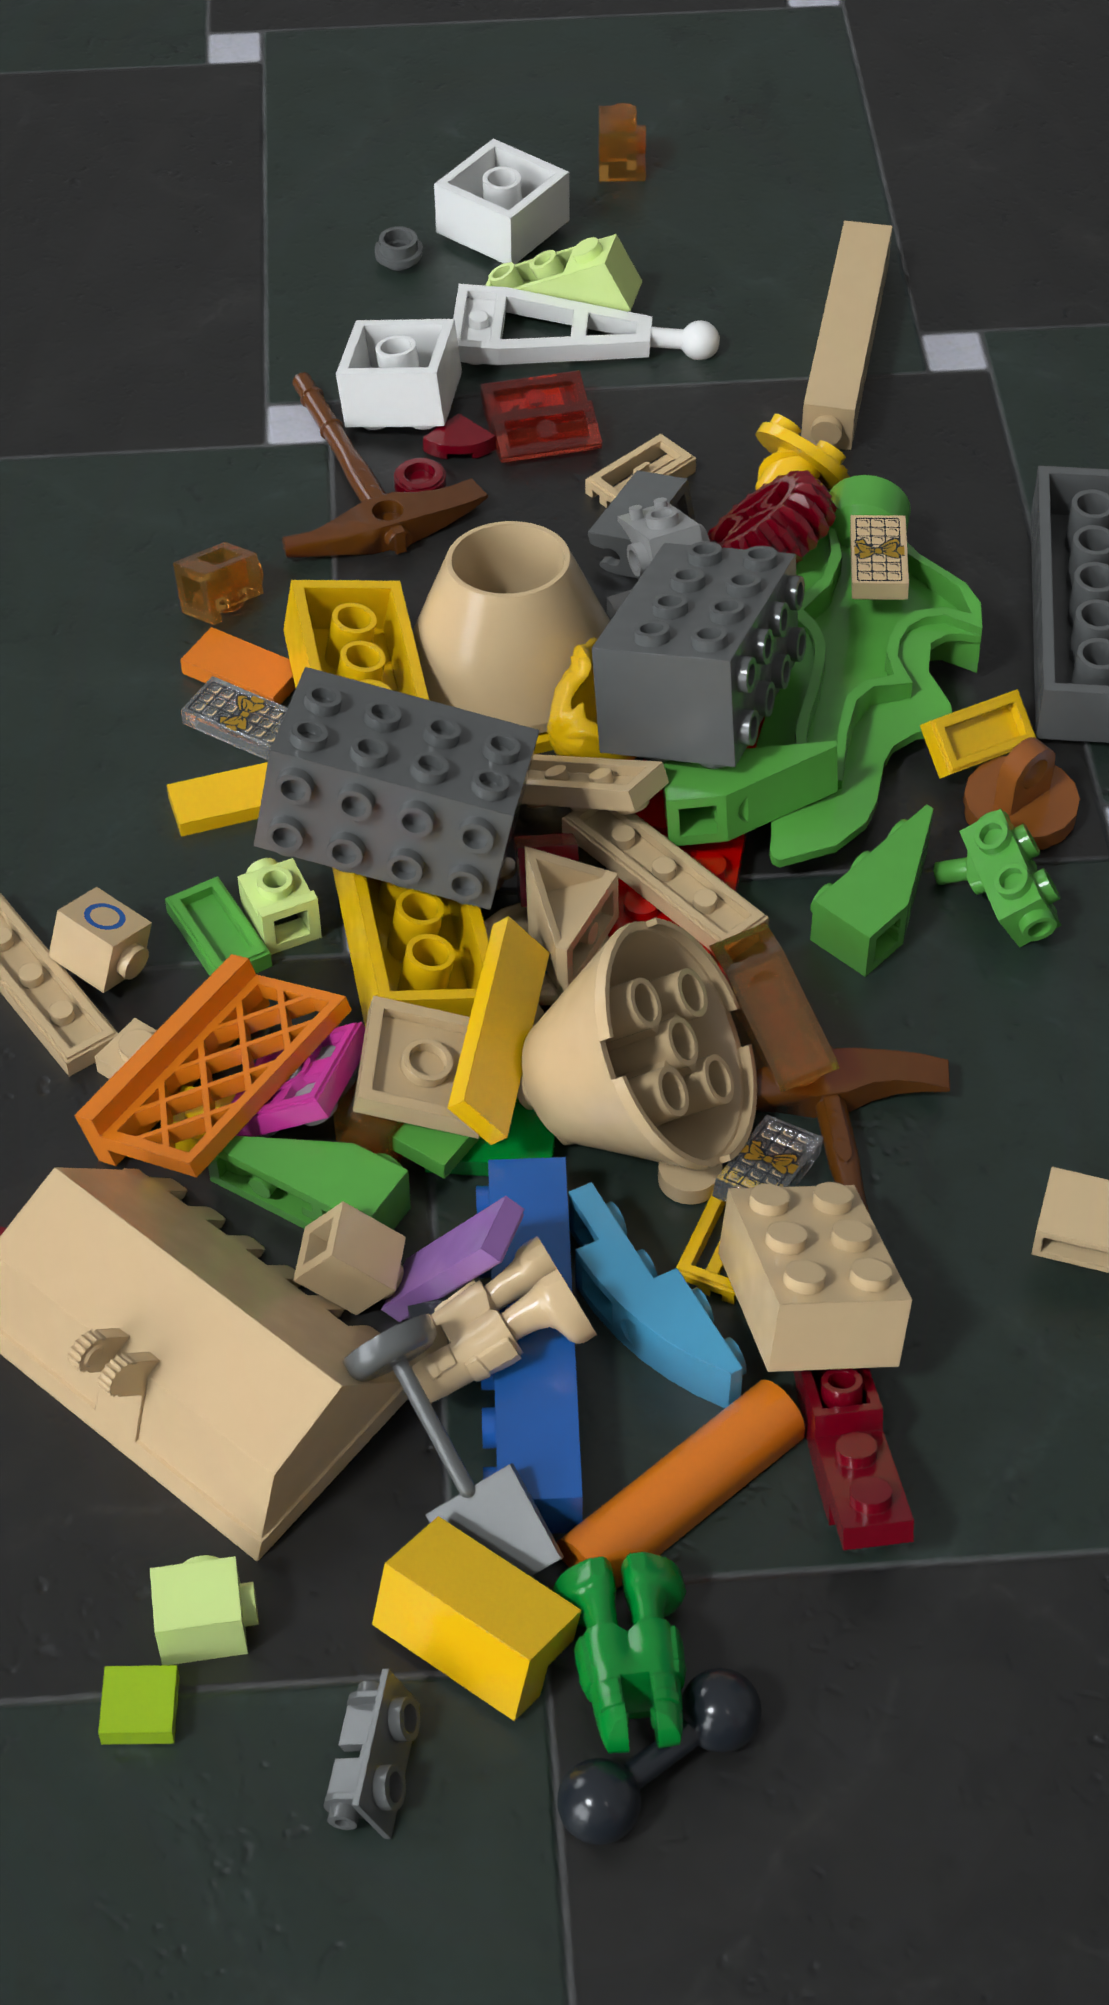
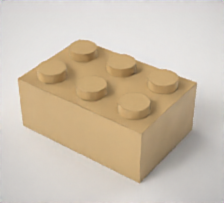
(813, 1278)

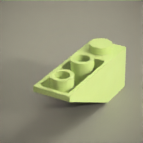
(587, 273)

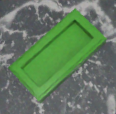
(216, 926)

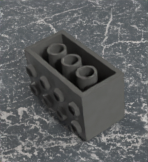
(698, 653)
(395, 787)

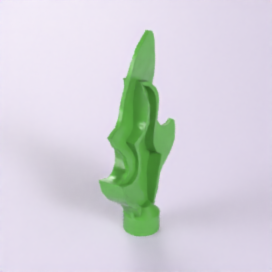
(864, 671)

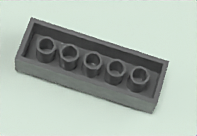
(1071, 603)

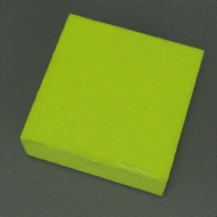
(139, 1704)

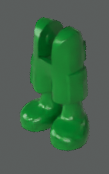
(635, 1669)

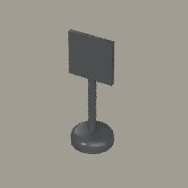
(495, 1510)

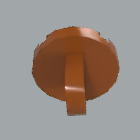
(1028, 790)

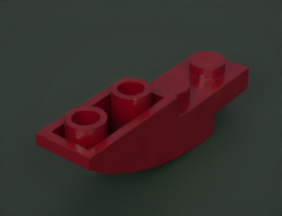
(853, 1458)

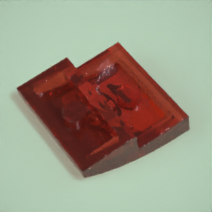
(540, 416)

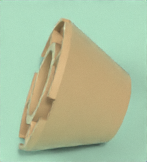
(505, 622)

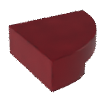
(459, 437)

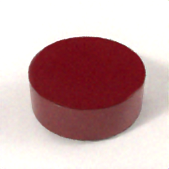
(419, 475)

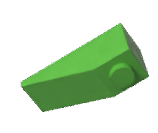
(311, 1177)

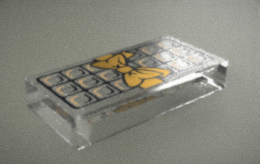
(234, 716)
(772, 1155)

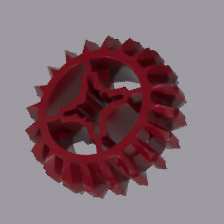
(781, 514)

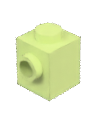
(201, 1609)

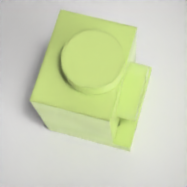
(275, 892)

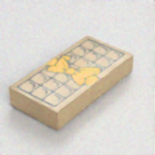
(879, 557)

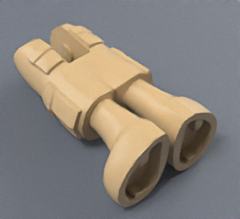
(480, 1340)

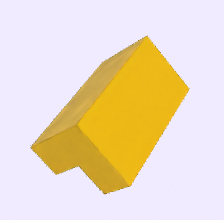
(474, 1616)

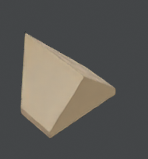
(568, 911)

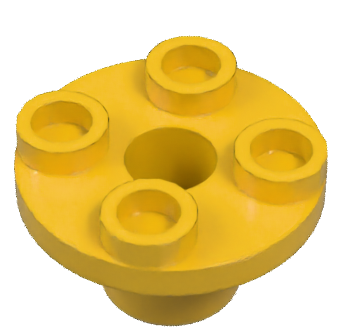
(795, 453)

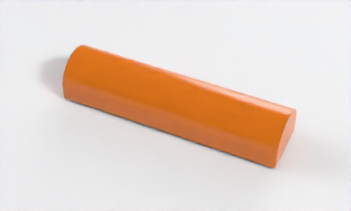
(690, 1480)

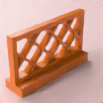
(193, 1048)

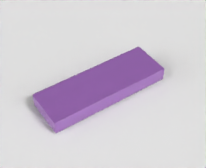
(456, 1257)

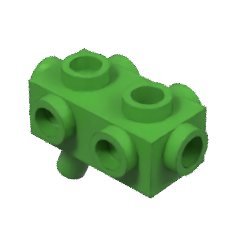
(1004, 868)

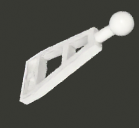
(481, 320)

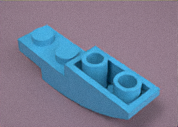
(650, 1313)

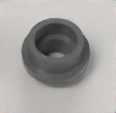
(398, 248)

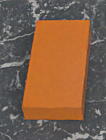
(239, 664)

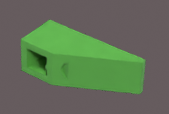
(730, 801)
(870, 906)

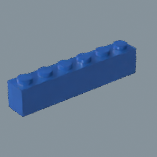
(537, 1396)

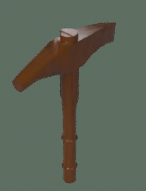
(381, 519)
(861, 1078)

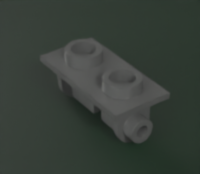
(381, 1724)

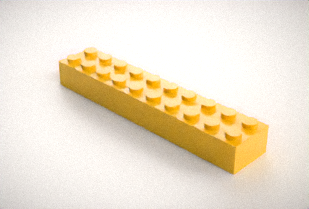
(398, 938)

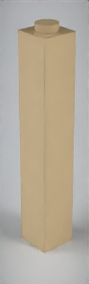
(846, 334)

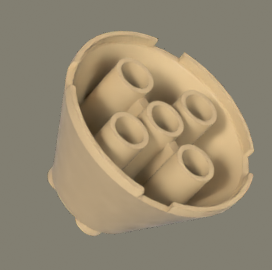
(644, 1054)

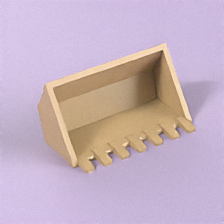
(186, 1348)

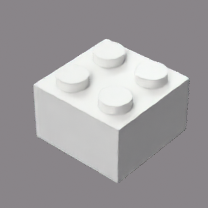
(502, 202)
(399, 373)

